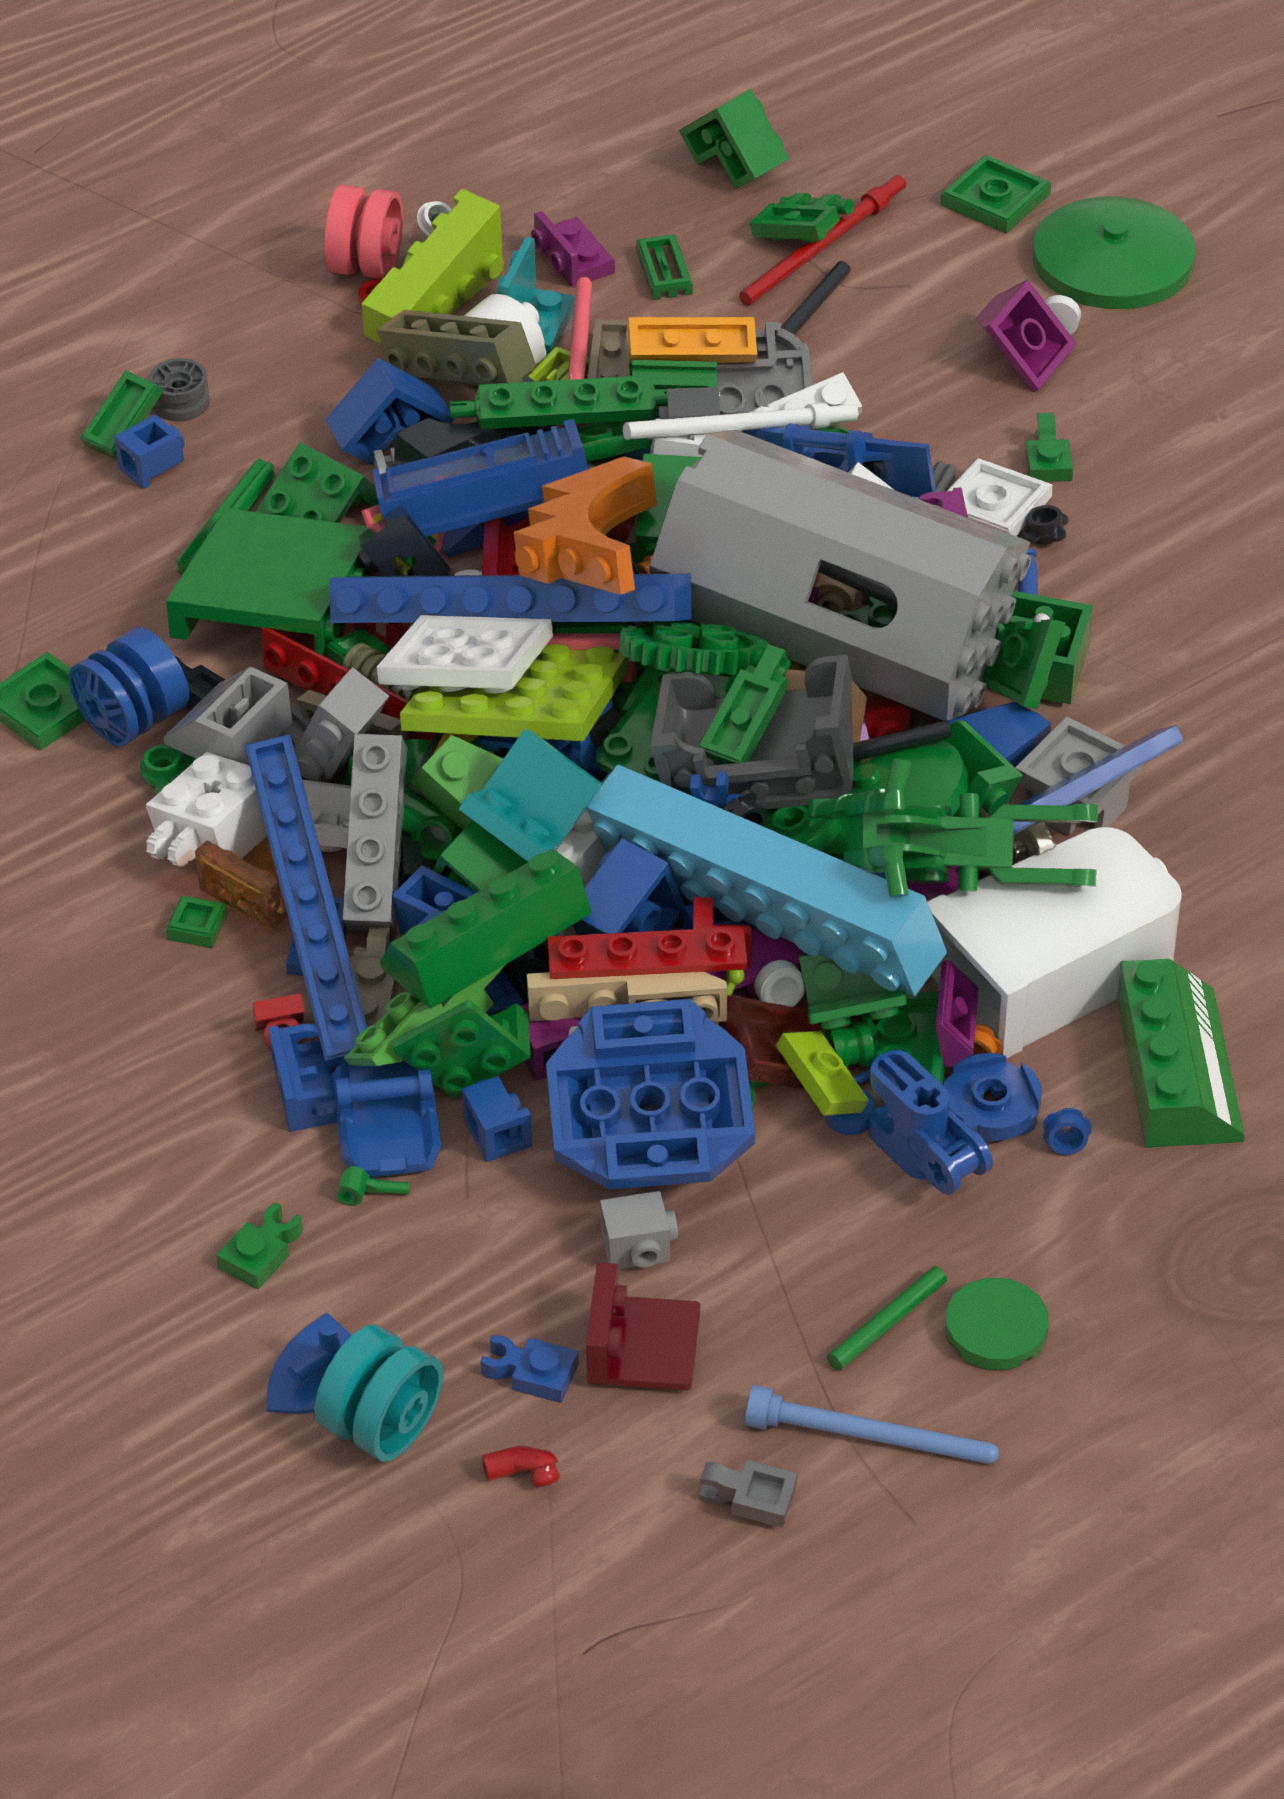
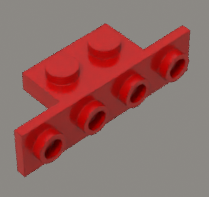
(647, 953)

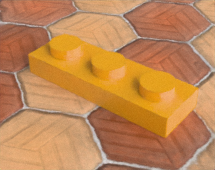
(692, 339)

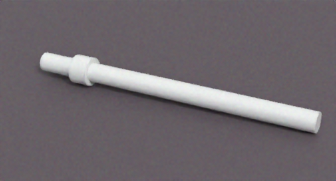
(813, 415)

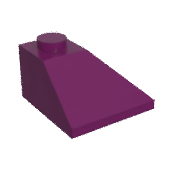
(1026, 333)

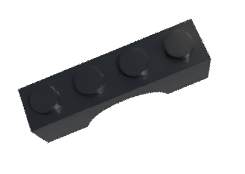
(435, 438)

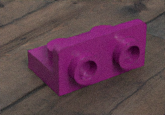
(571, 249)

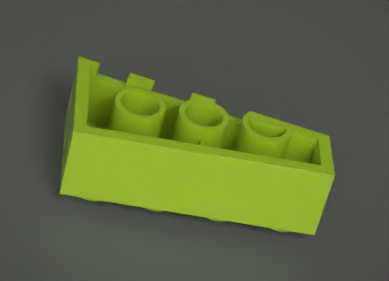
(443, 269)

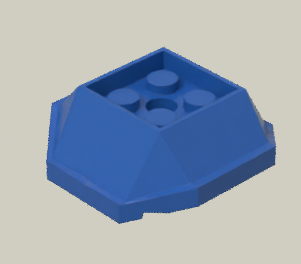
(641, 1058)

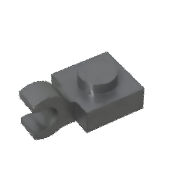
(756, 1492)

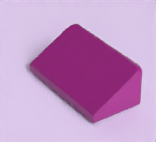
(956, 1014)

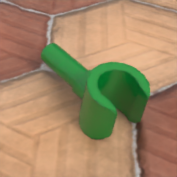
(357, 1181)

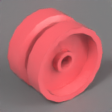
(363, 231)

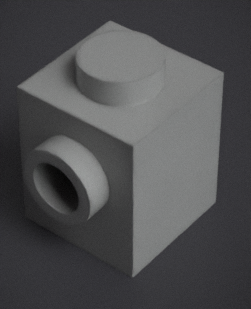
(637, 1230)

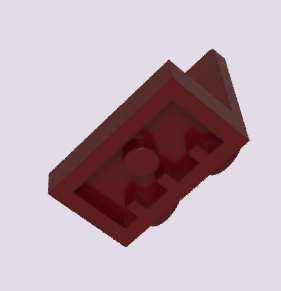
(639, 1337)

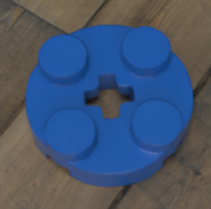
(999, 1119)

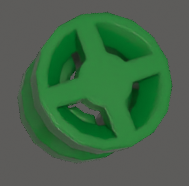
(853, 1043)

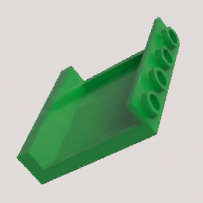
(267, 575)

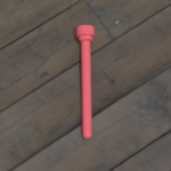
(580, 331)

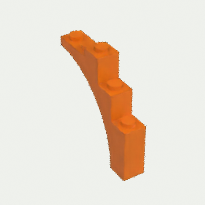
(571, 525)

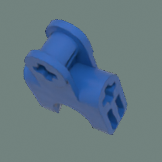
(919, 1126)

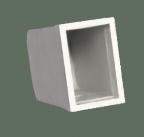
(1057, 948)

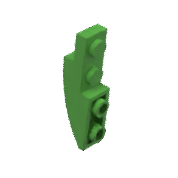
(404, 1014)

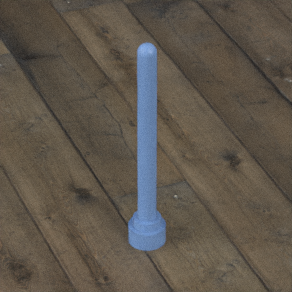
(769, 1409)

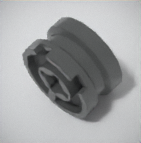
(183, 389)

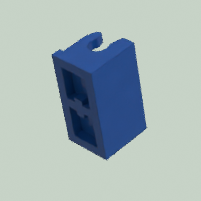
(302, 1077)

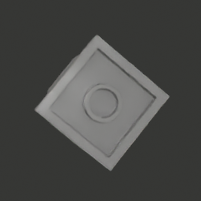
(1067, 751)

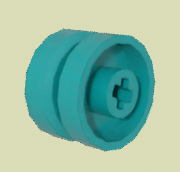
(379, 1392)

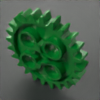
(689, 647)

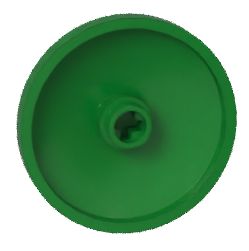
(1114, 252)
(934, 779)

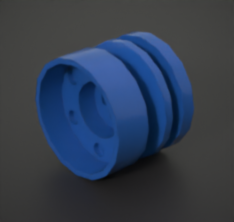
(129, 686)

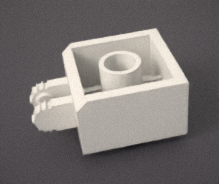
(204, 803)

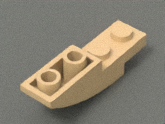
(575, 996)

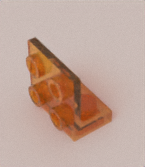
(243, 884)

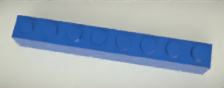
(506, 596)

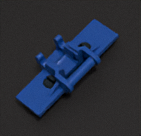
(897, 463)

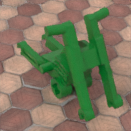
(927, 841)

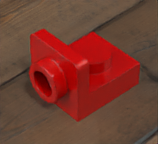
(885, 716)

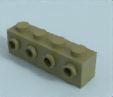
(457, 348)

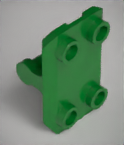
(632, 736)

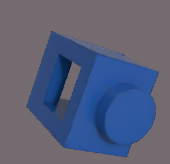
(148, 449)
(496, 1119)

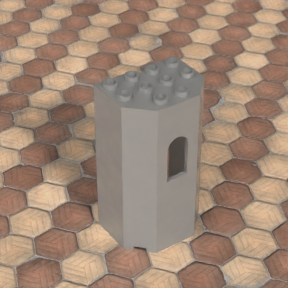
(762, 520)

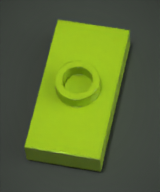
(822, 1073)

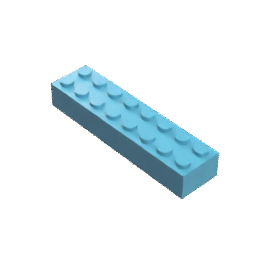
(773, 881)

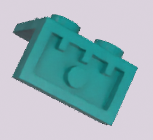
(520, 284)
(532, 797)

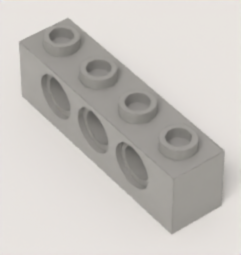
(374, 831)

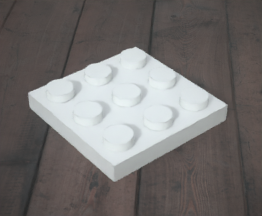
(464, 653)

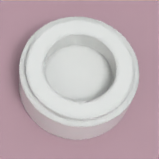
(1066, 311)
(780, 983)

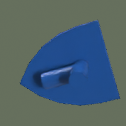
(303, 1365)

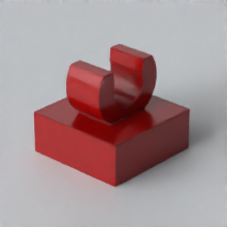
(279, 1012)

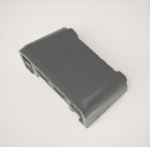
(799, 756)

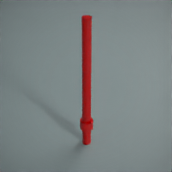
(871, 203)

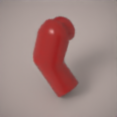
(522, 1459)

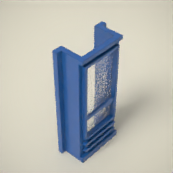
(481, 479)

